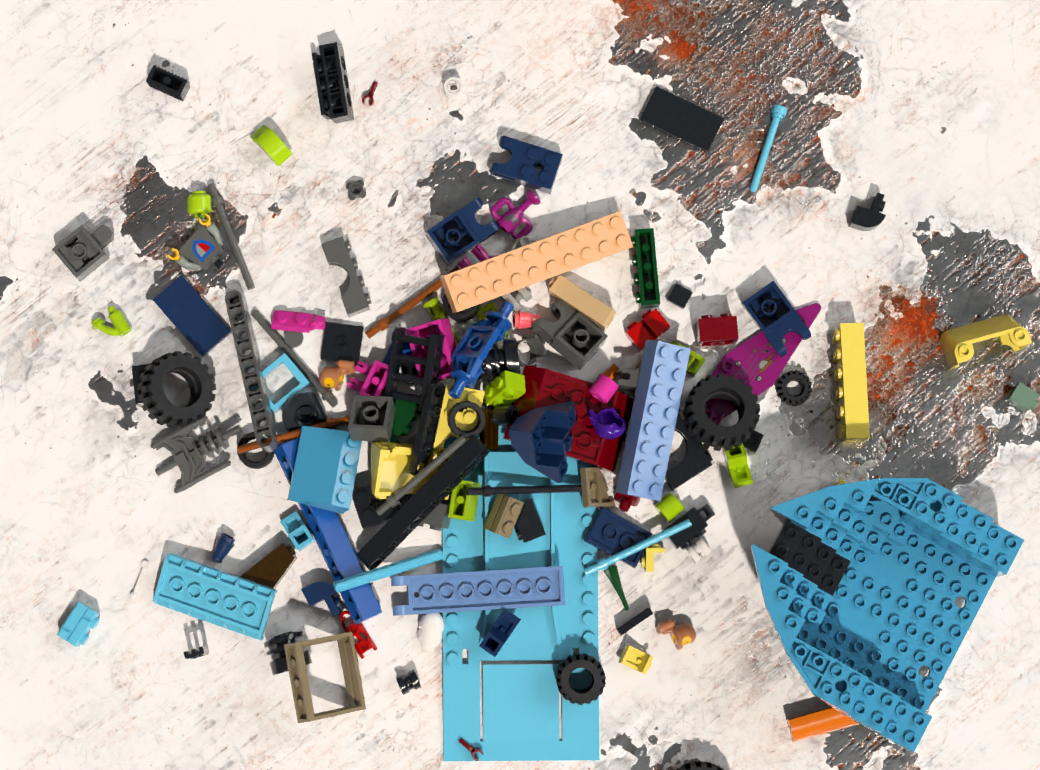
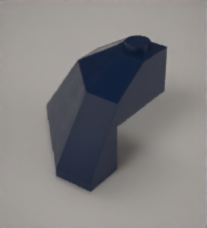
(544, 438)

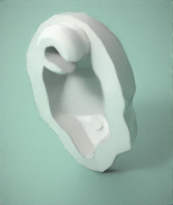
(430, 631)

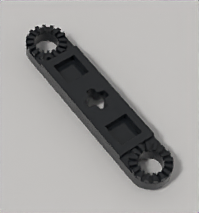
(429, 418)

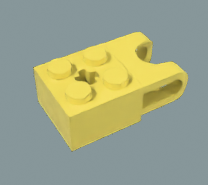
(464, 420)

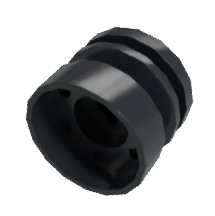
(502, 359)
(280, 664)

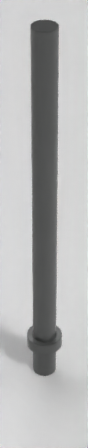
(326, 395)

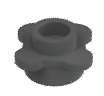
(356, 185)

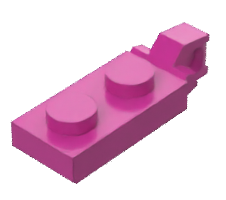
(297, 321)

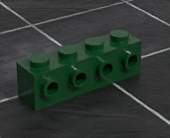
(646, 267)

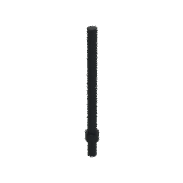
(487, 490)

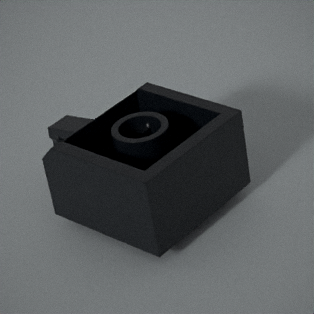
(367, 515)

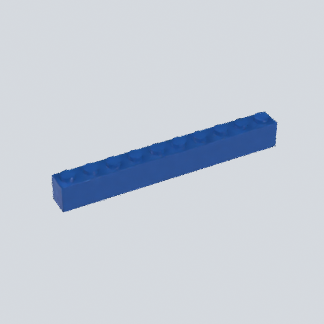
(333, 545)

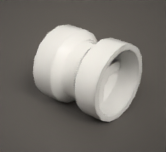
(453, 92)
(697, 550)

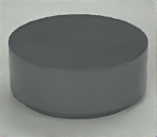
(293, 339)

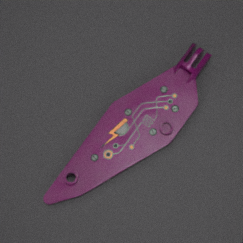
(757, 364)

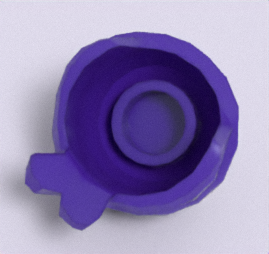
(607, 423)

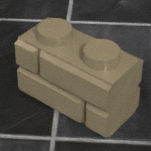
(504, 515)

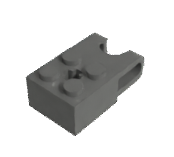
(571, 334)

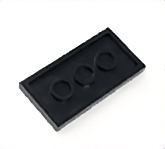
(681, 119)

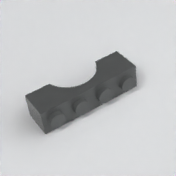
(338, 255)

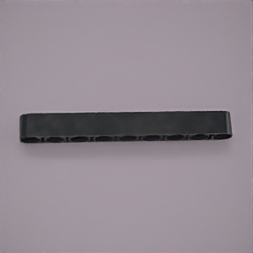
(423, 502)

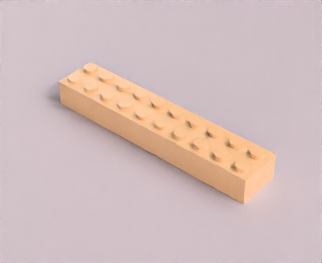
(536, 262)

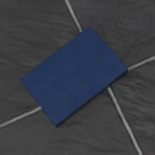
(614, 533)

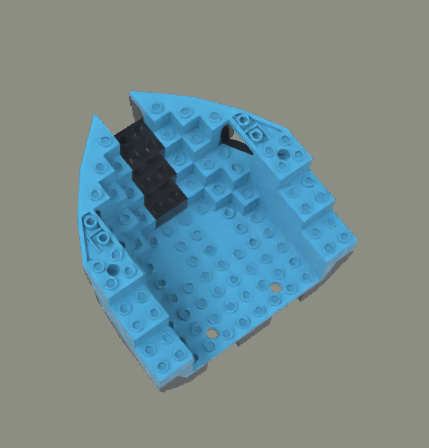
(870, 589)

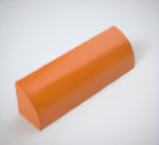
(818, 723)

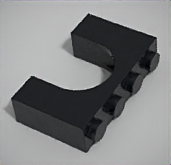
(694, 462)

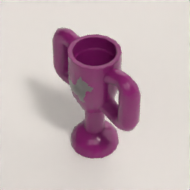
(511, 218)

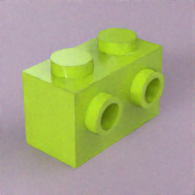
(505, 389)
(463, 505)

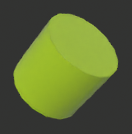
(669, 507)

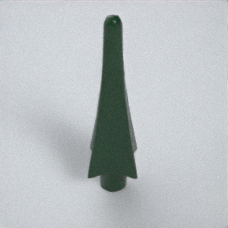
(613, 576)

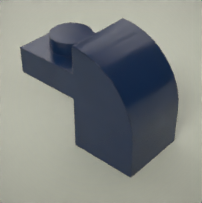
(321, 591)
(500, 632)

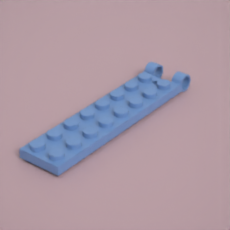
(482, 590)

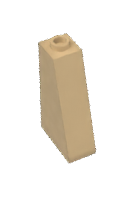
(582, 302)

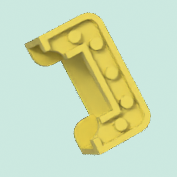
(958, 341)
(391, 468)

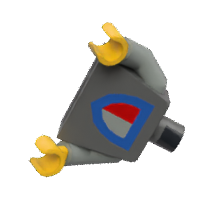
(201, 248)

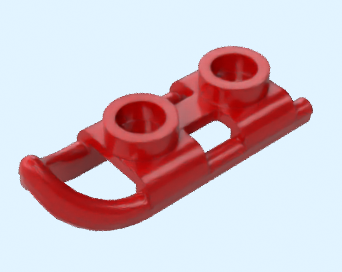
(363, 644)

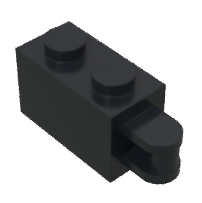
(682, 538)

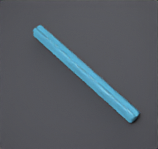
(387, 570)

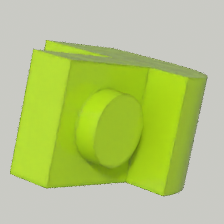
(271, 145)
(737, 466)

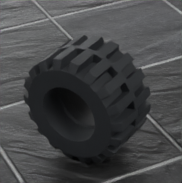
(588, 694)

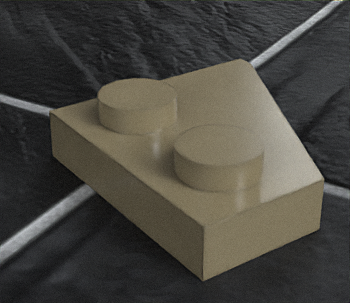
(594, 488)

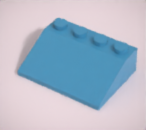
(324, 469)

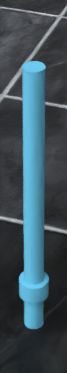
(603, 564)

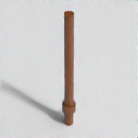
(382, 324)
(330, 423)

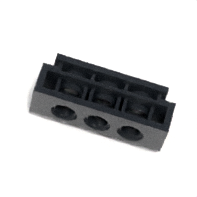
(337, 83)

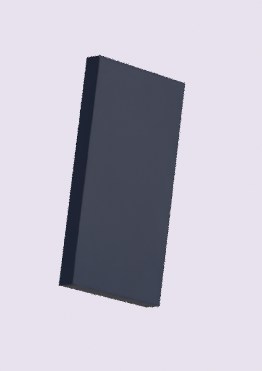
(192, 316)

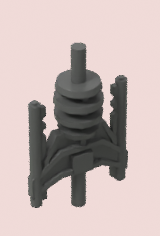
(190, 454)

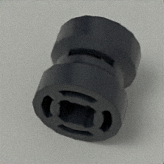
(404, 683)

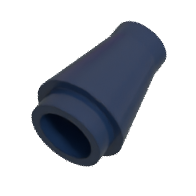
(222, 547)

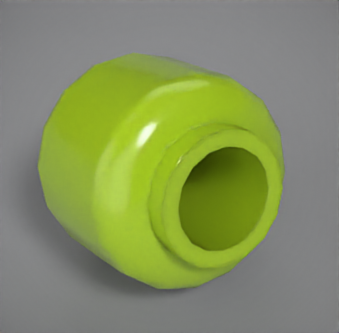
(198, 203)

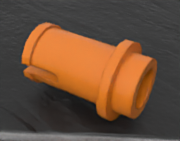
(612, 371)

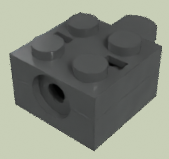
(84, 251)

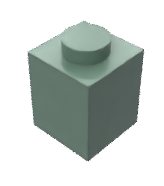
(1023, 397)

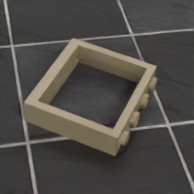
(300, 682)

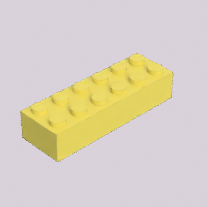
(851, 382)

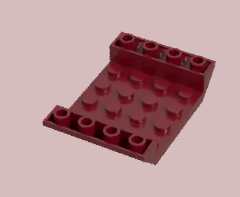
(551, 388)

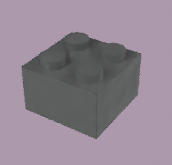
(371, 418)

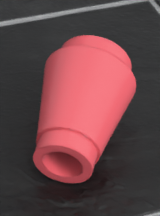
(524, 319)

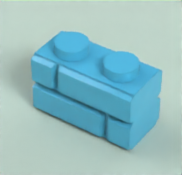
(78, 624)

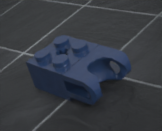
(523, 165)
(465, 228)
(777, 323)

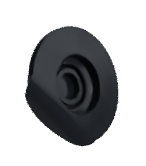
(303, 410)

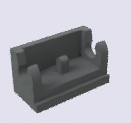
(630, 380)

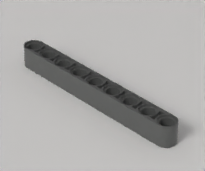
(254, 378)

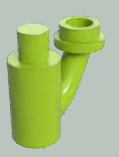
(117, 319)

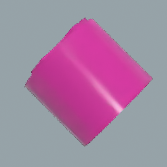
(603, 388)

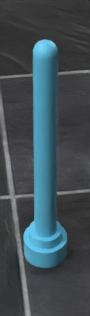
(778, 113)

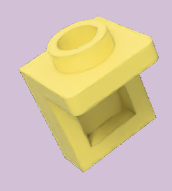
(648, 560)
(635, 659)

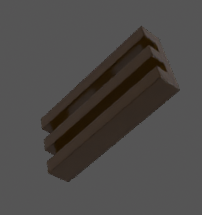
(490, 432)

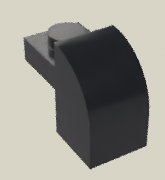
(869, 219)

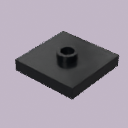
(342, 342)

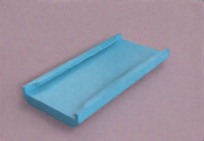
(214, 596)

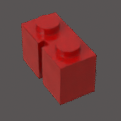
(649, 328)

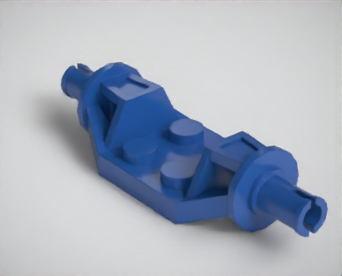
(475, 347)

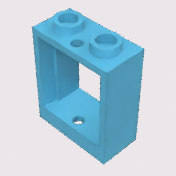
(304, 383)

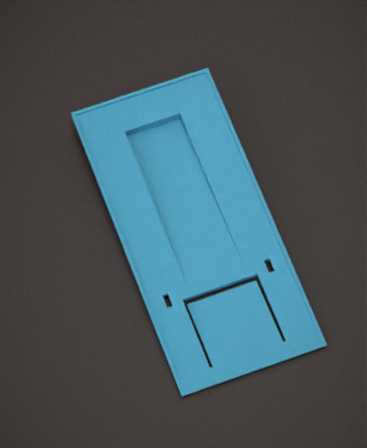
(522, 698)

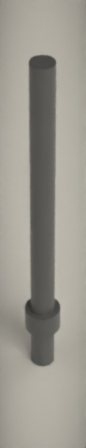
(217, 203)
(393, 499)

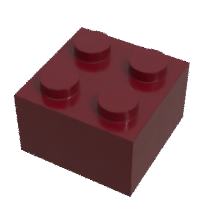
(716, 330)

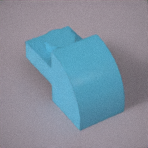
(297, 531)

